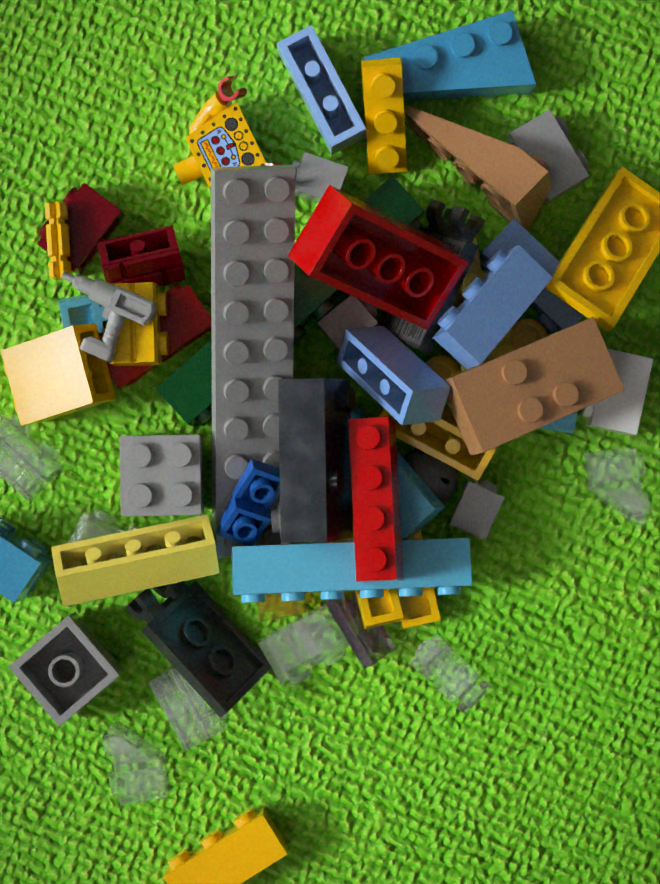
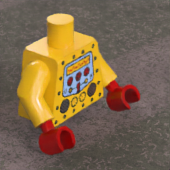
(219, 137)

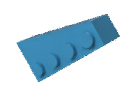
(465, 62)

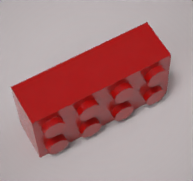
(377, 258)

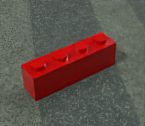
(375, 500)

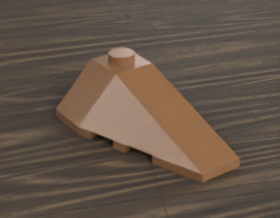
(505, 172)

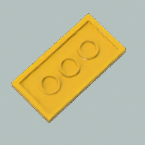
(611, 251)

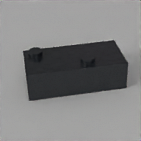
(315, 459)

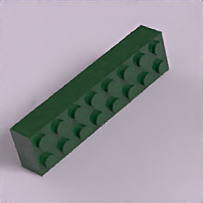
(191, 385)

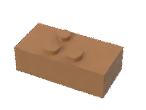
(532, 386)

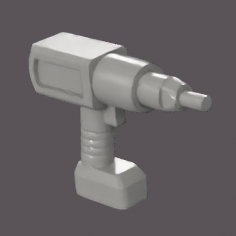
(118, 305)

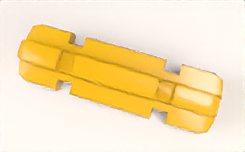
(57, 239)

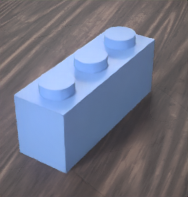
(321, 89)

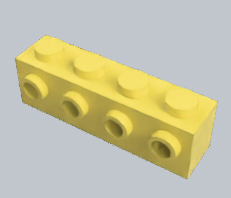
(135, 560)

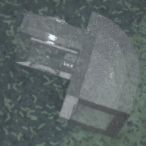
(449, 673)

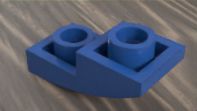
(250, 502)

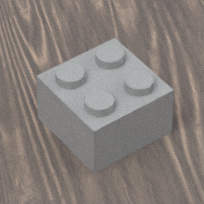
(161, 475)
(66, 668)

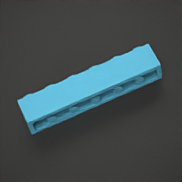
(332, 570)

